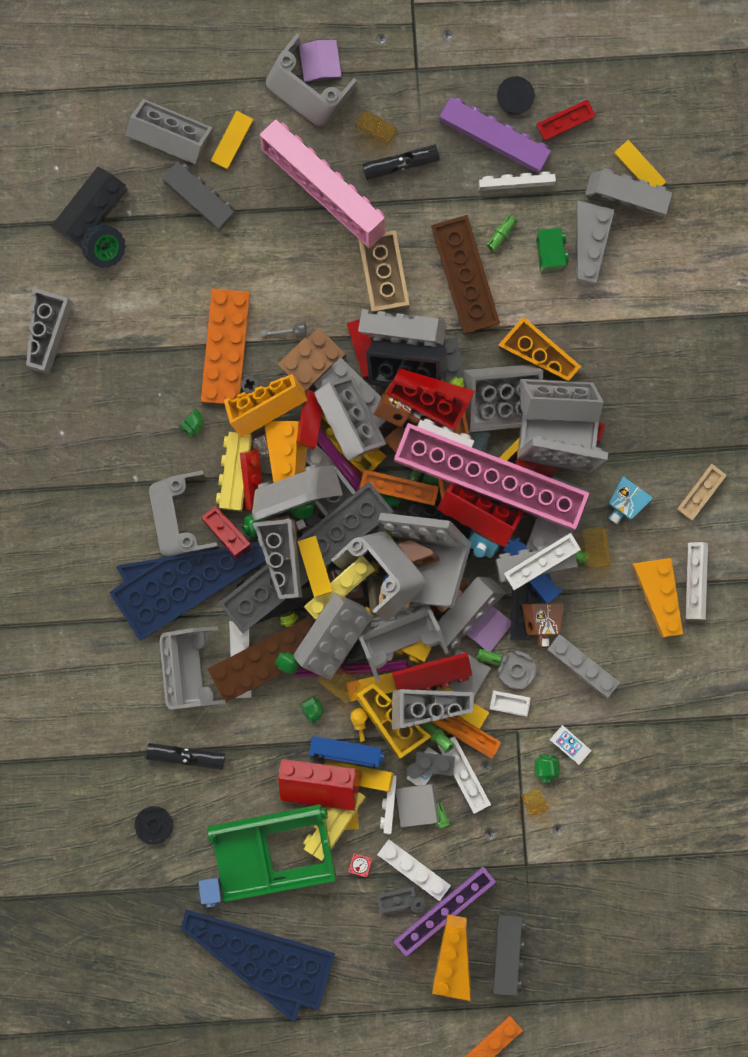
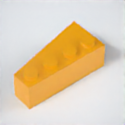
(264, 404)
(285, 454)
(660, 593)
(453, 968)

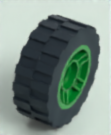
(113, 243)

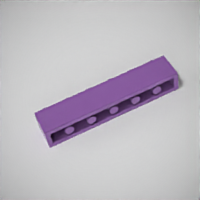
(495, 135)
(437, 916)

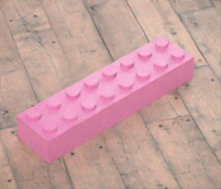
(323, 183)

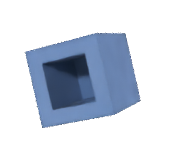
(210, 892)

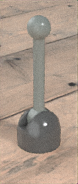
(298, 330)

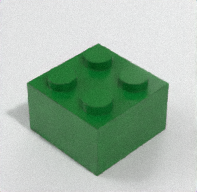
(551, 250)

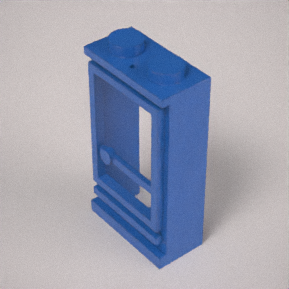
(541, 584)
(346, 751)

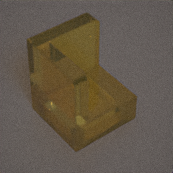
(534, 802)

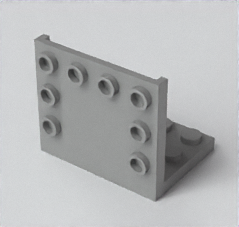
(561, 444)
(447, 542)

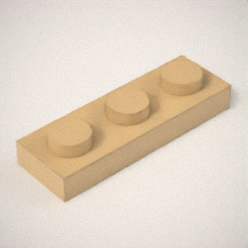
(701, 492)

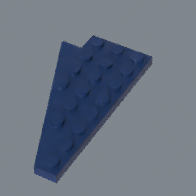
(170, 586)
(274, 966)

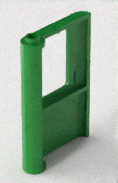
(246, 859)

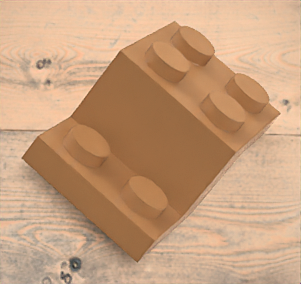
(311, 358)

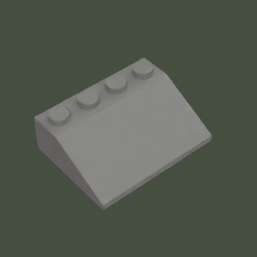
(497, 396)

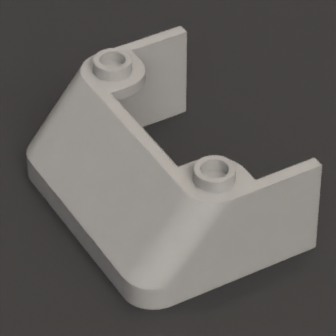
(298, 95)
(295, 491)
(169, 539)
(404, 577)
(401, 630)
(183, 669)

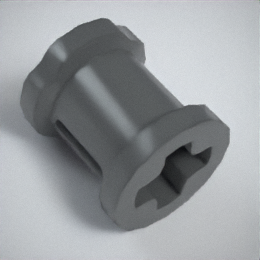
(244, 383)

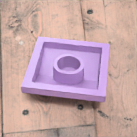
(320, 60)
(490, 629)

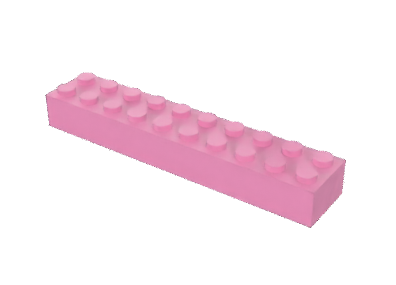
(491, 477)

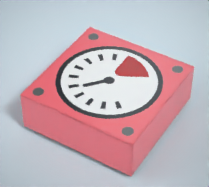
(360, 865)

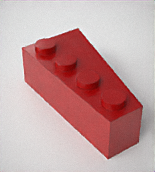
(431, 397)
(480, 514)

